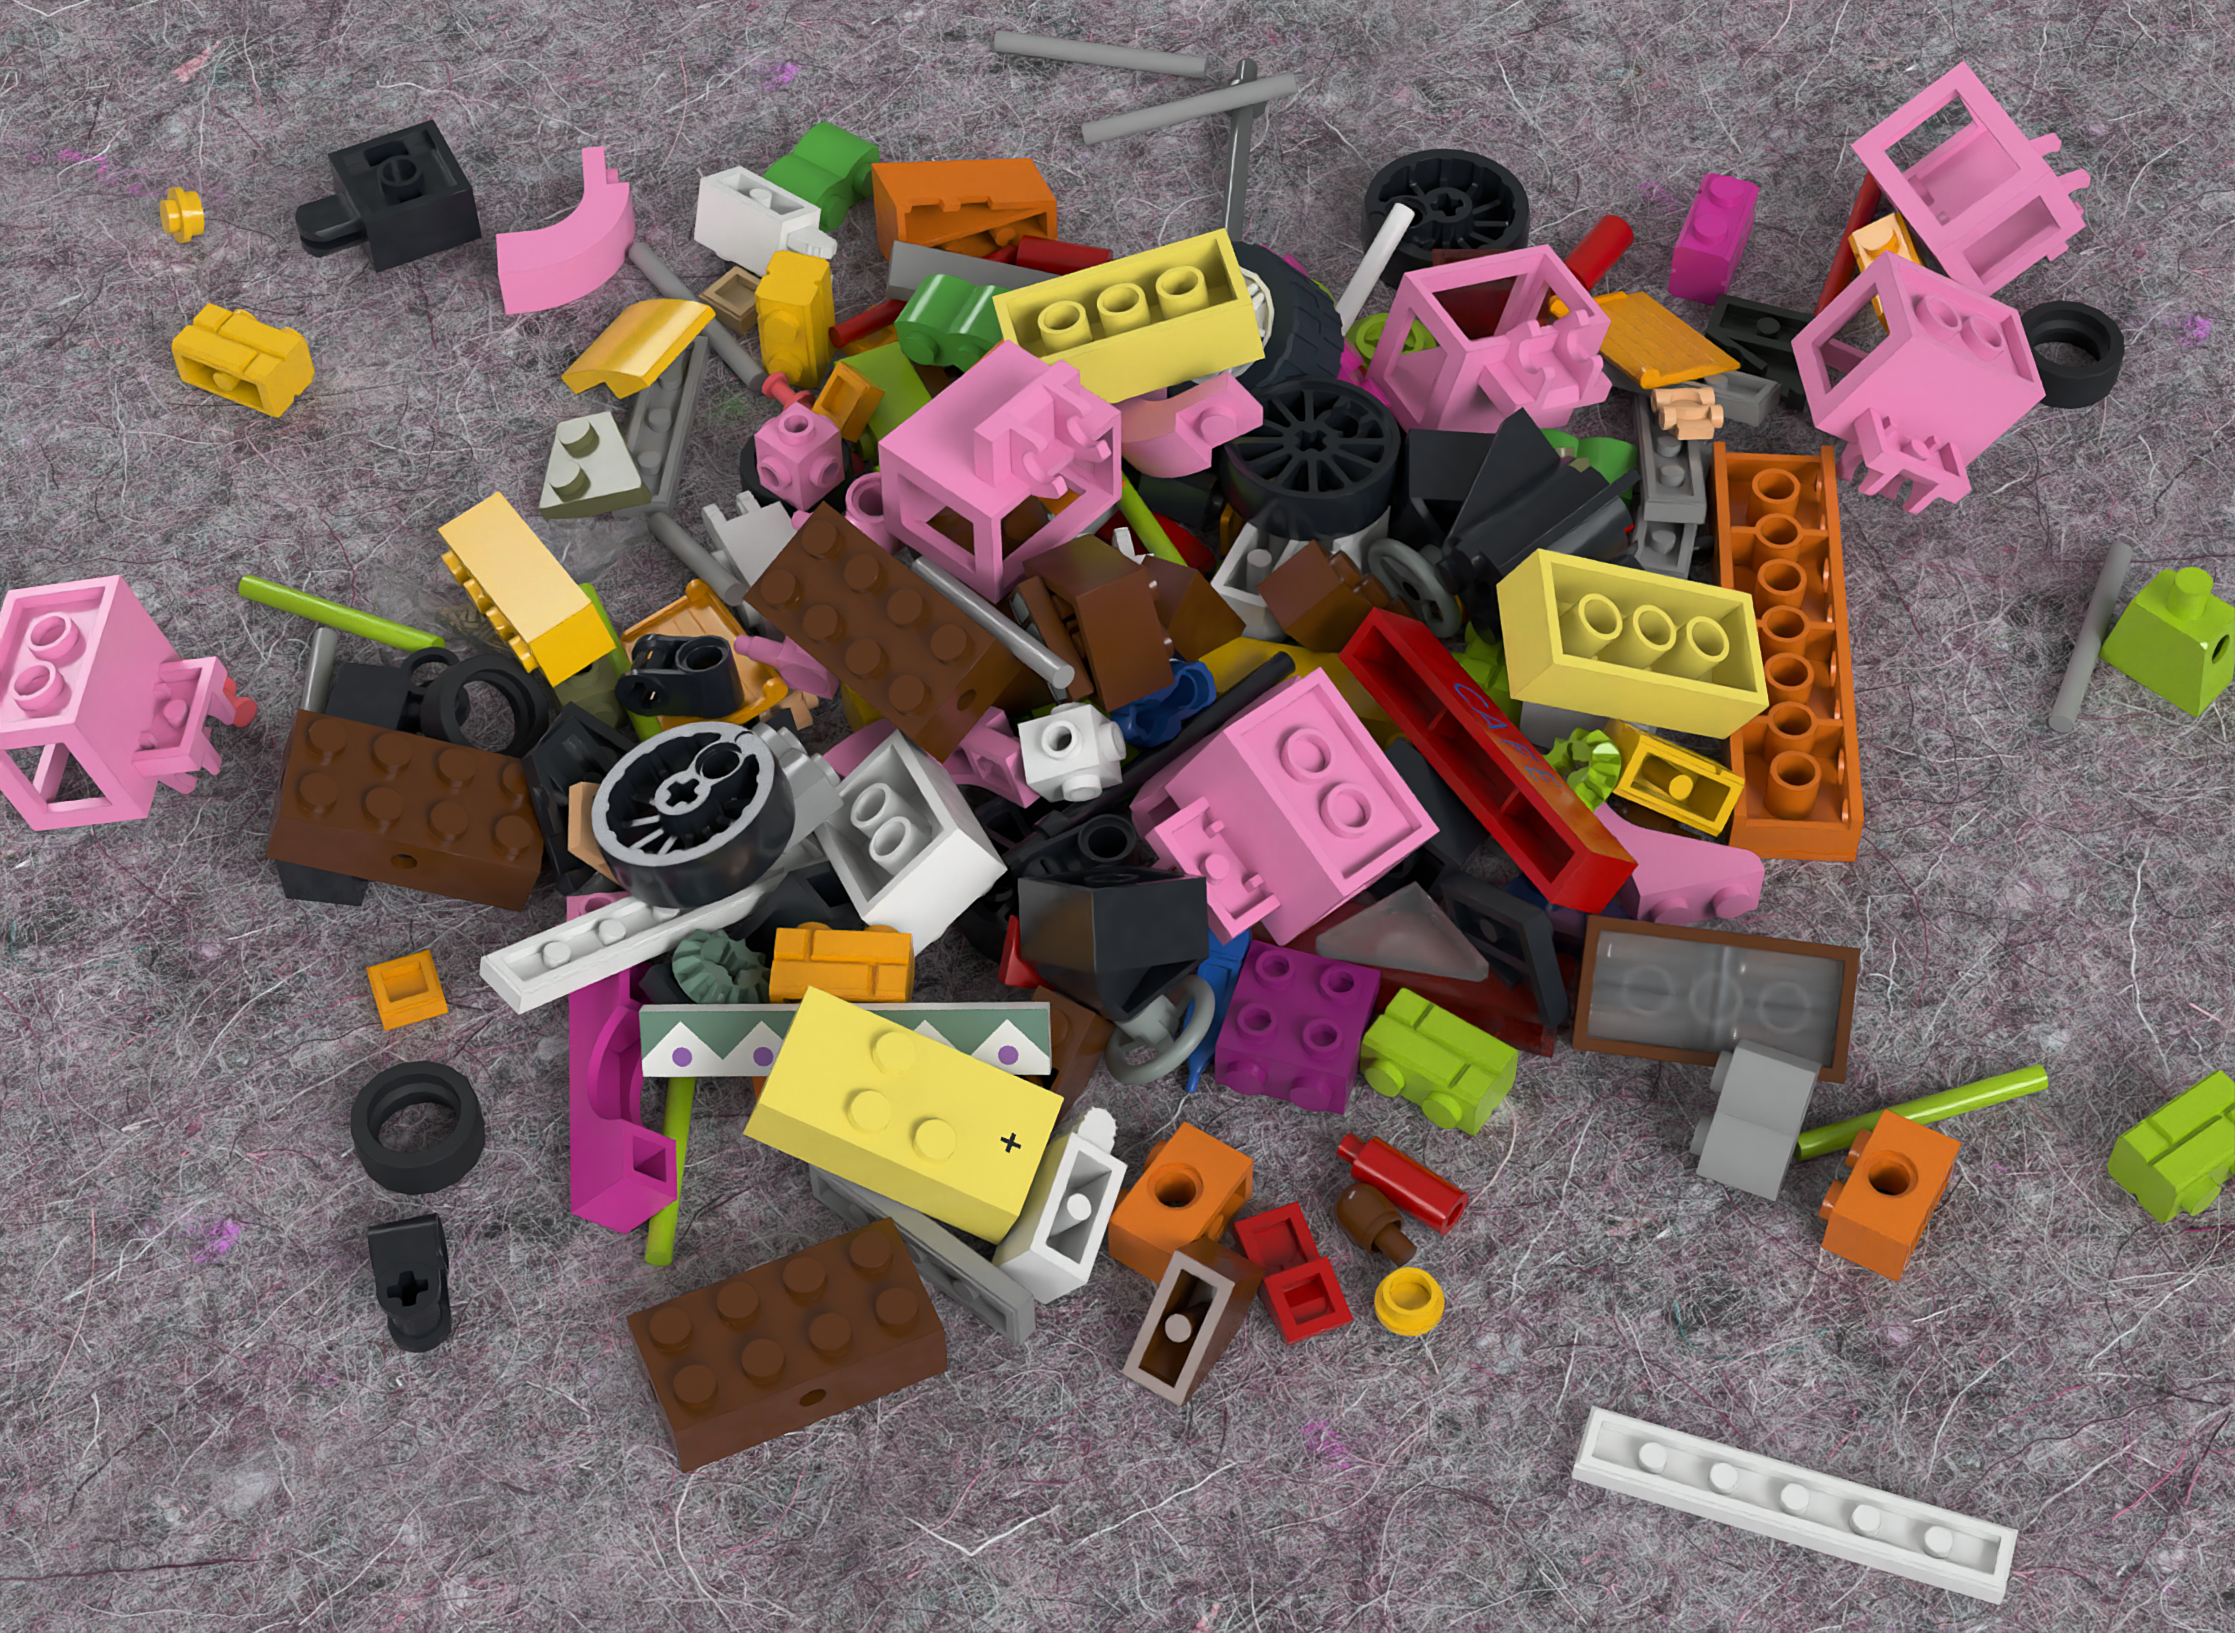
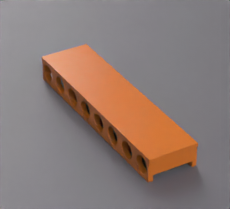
(1799, 756)

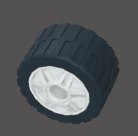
(1294, 322)

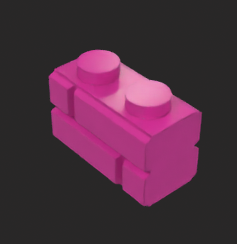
(1713, 238)

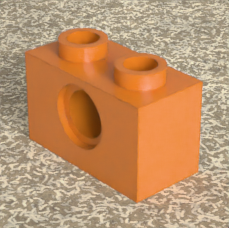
(1186, 1169)
(1883, 1228)

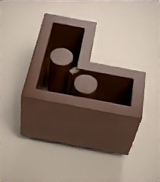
(1109, 617)

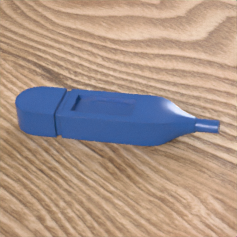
(1222, 974)

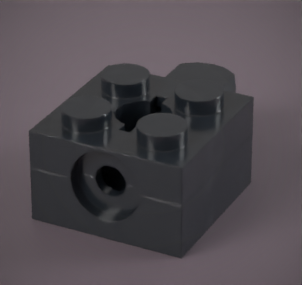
(393, 197)

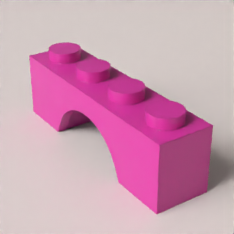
(616, 1165)

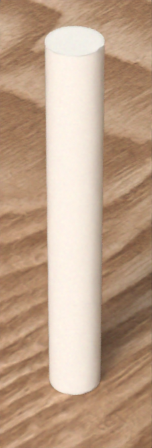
(1373, 264)

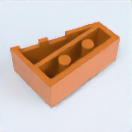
(961, 204)

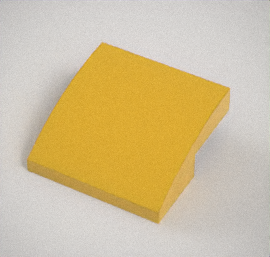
(638, 345)

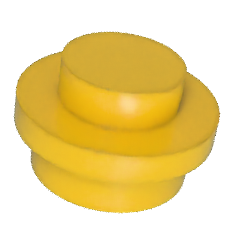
(182, 214)
(1409, 1302)

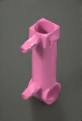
(795, 665)

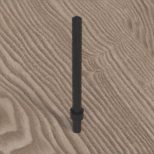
(1159, 756)

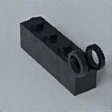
(382, 699)

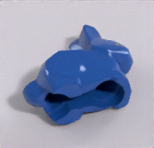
(1160, 714)

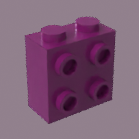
(1296, 1027)

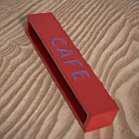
(1488, 762)

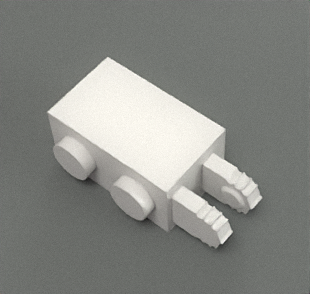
(753, 218)
(748, 547)
(1065, 1209)

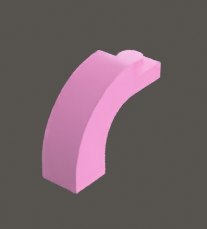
(572, 256)
(1179, 432)
(985, 757)

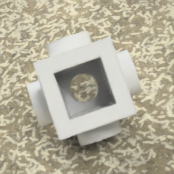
(1072, 753)

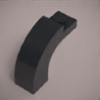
(801, 897)

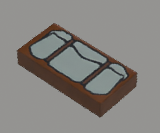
(1039, 618)

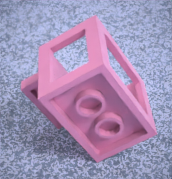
(1984, 195)
(1489, 378)
(1929, 392)
(989, 445)
(101, 682)
(1289, 814)

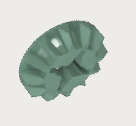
(709, 983)

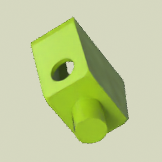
(2176, 639)

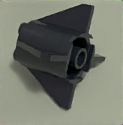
(1526, 502)

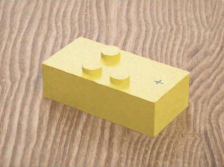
(1140, 318)
(1631, 645)
(904, 1116)

